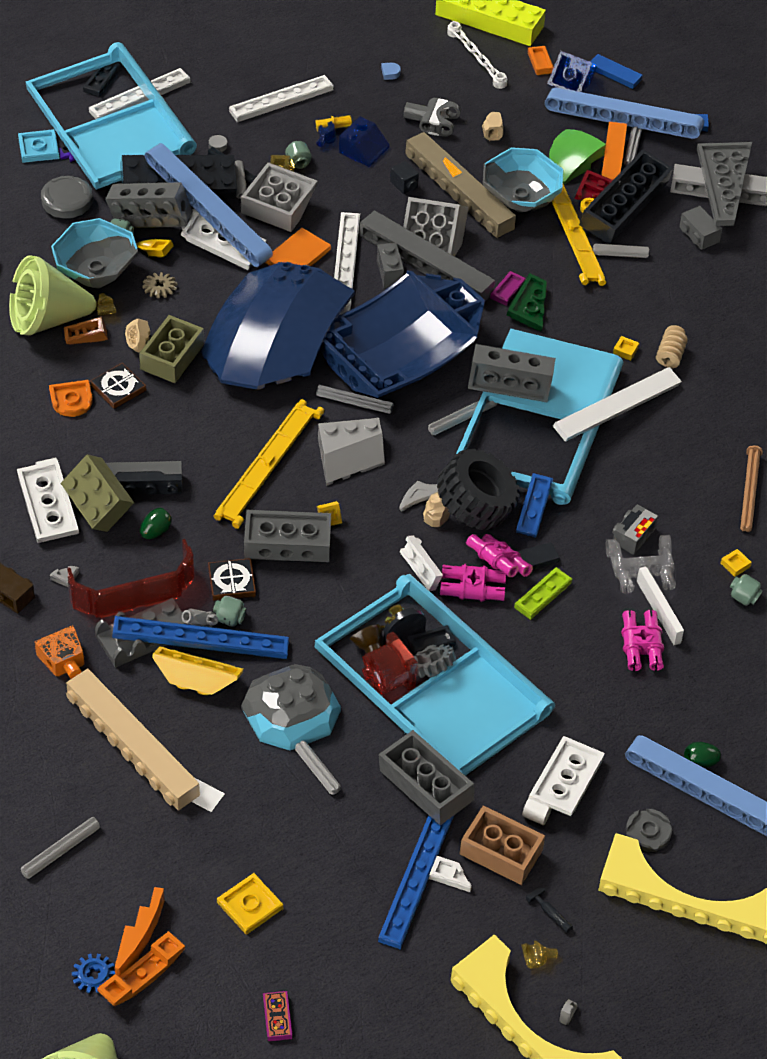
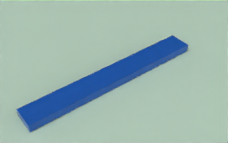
(200, 637)
(413, 883)

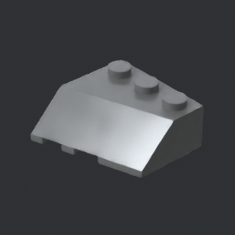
(437, 222)
(350, 447)

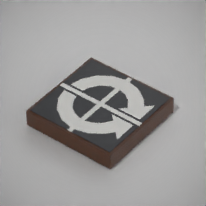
(118, 385)
(231, 579)

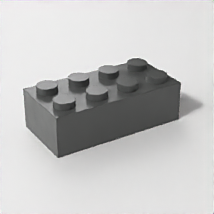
(426, 777)

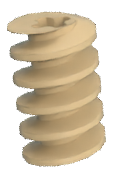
(672, 347)

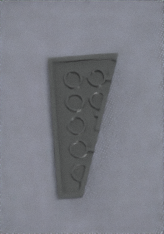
(724, 175)

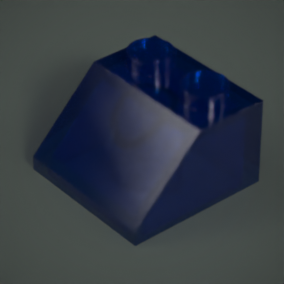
(571, 73)
(363, 142)

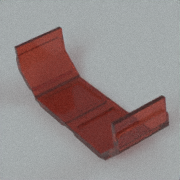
(133, 594)

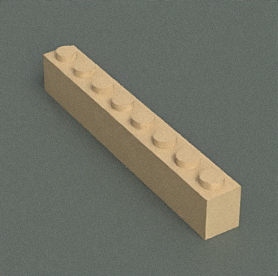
(133, 740)

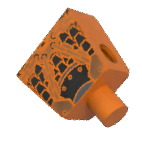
(61, 652)

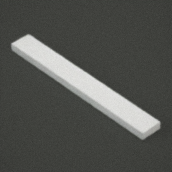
(347, 251)
(616, 404)

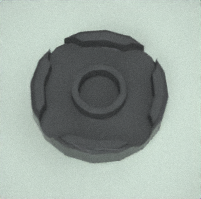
(650, 829)

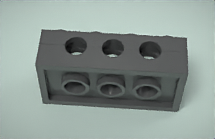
(150, 204)
(511, 373)
(287, 535)

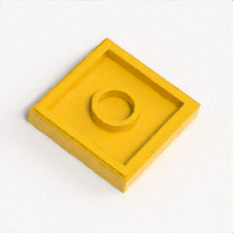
(250, 903)

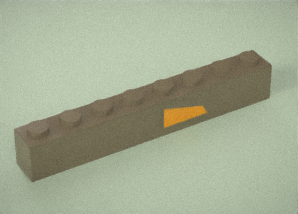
(460, 184)

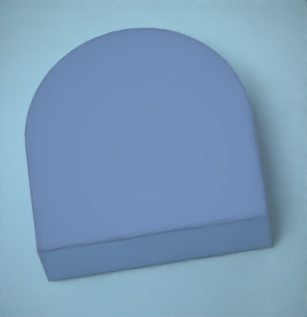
(390, 70)

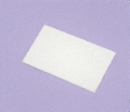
(208, 796)

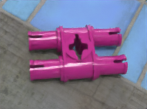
(499, 555)
(466, 589)
(642, 640)

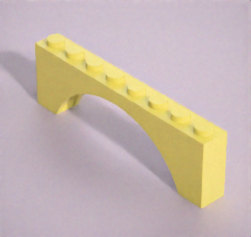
(633, 879)
(483, 981)

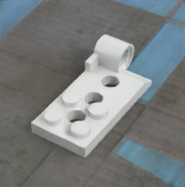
(210, 241)
(47, 471)
(543, 798)

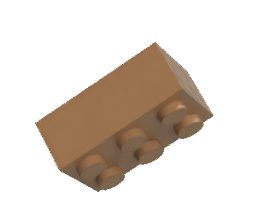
(502, 845)

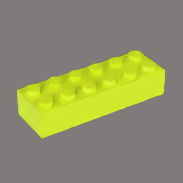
(500, 17)

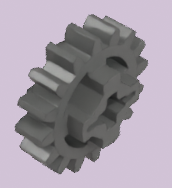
(434, 660)

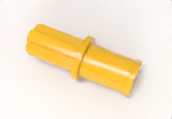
(339, 122)

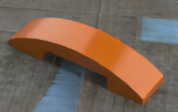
(143, 972)

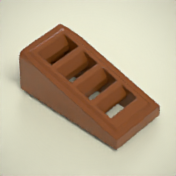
(95, 326)

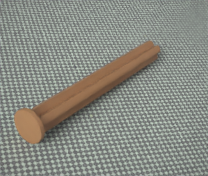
(754, 453)

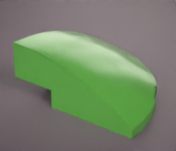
(575, 152)

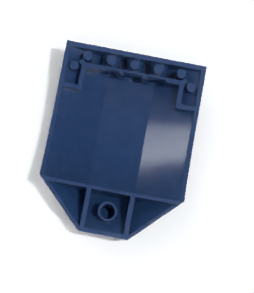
(274, 324)
(403, 333)

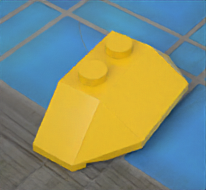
(195, 672)

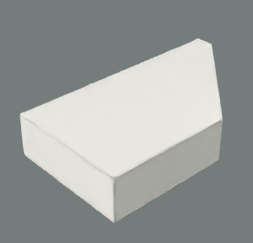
(449, 873)

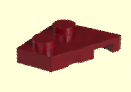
(592, 185)

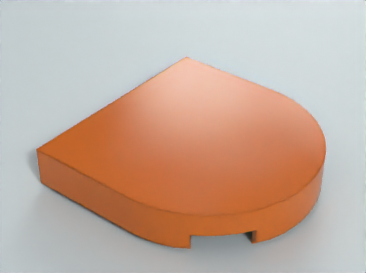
(71, 398)

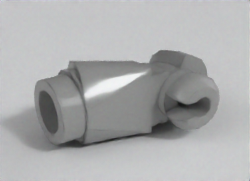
(199, 618)

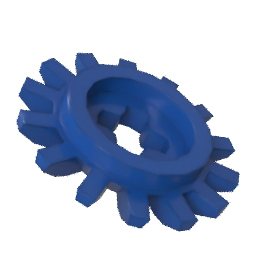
(84, 971)

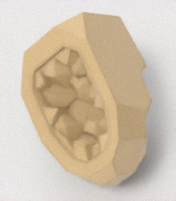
(493, 126)
(137, 334)
(435, 513)

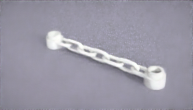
(499, 78)

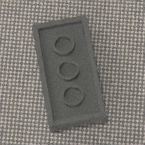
(124, 651)

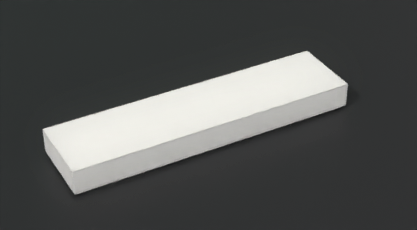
(660, 605)

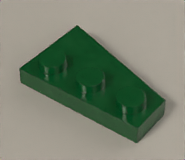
(529, 303)

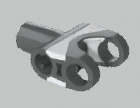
(433, 116)

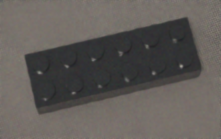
(213, 170)
(626, 196)

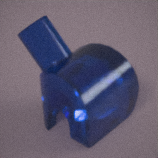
(327, 134)

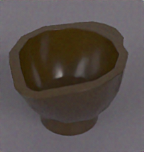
(368, 638)

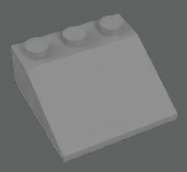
(278, 196)

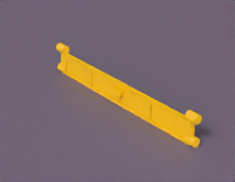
(578, 240)
(266, 462)

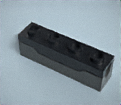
(149, 477)

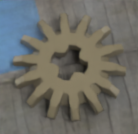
(151, 285)

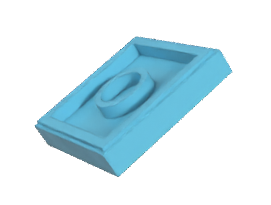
(38, 146)

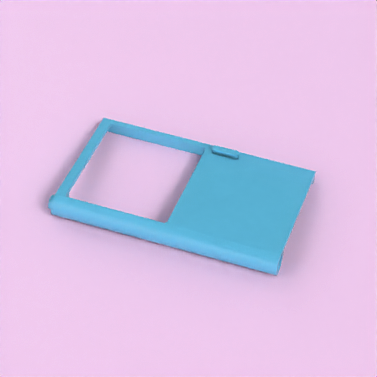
(119, 133)
(578, 381)
(461, 711)

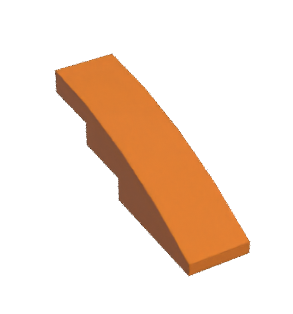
(614, 149)
(137, 937)

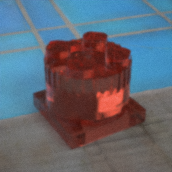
(390, 666)

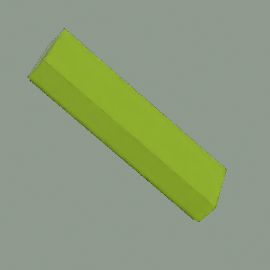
(543, 593)

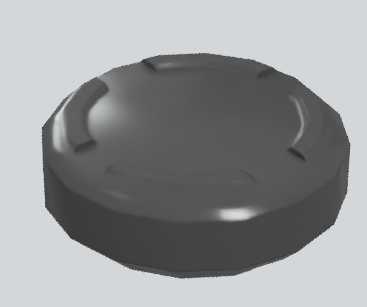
(66, 197)

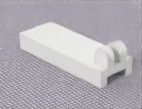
(421, 563)

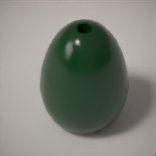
(155, 523)
(702, 754)

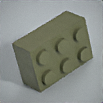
(171, 348)
(97, 493)

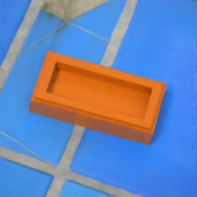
(540, 60)

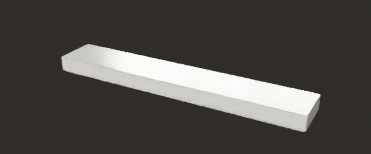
(136, 96)
(280, 98)

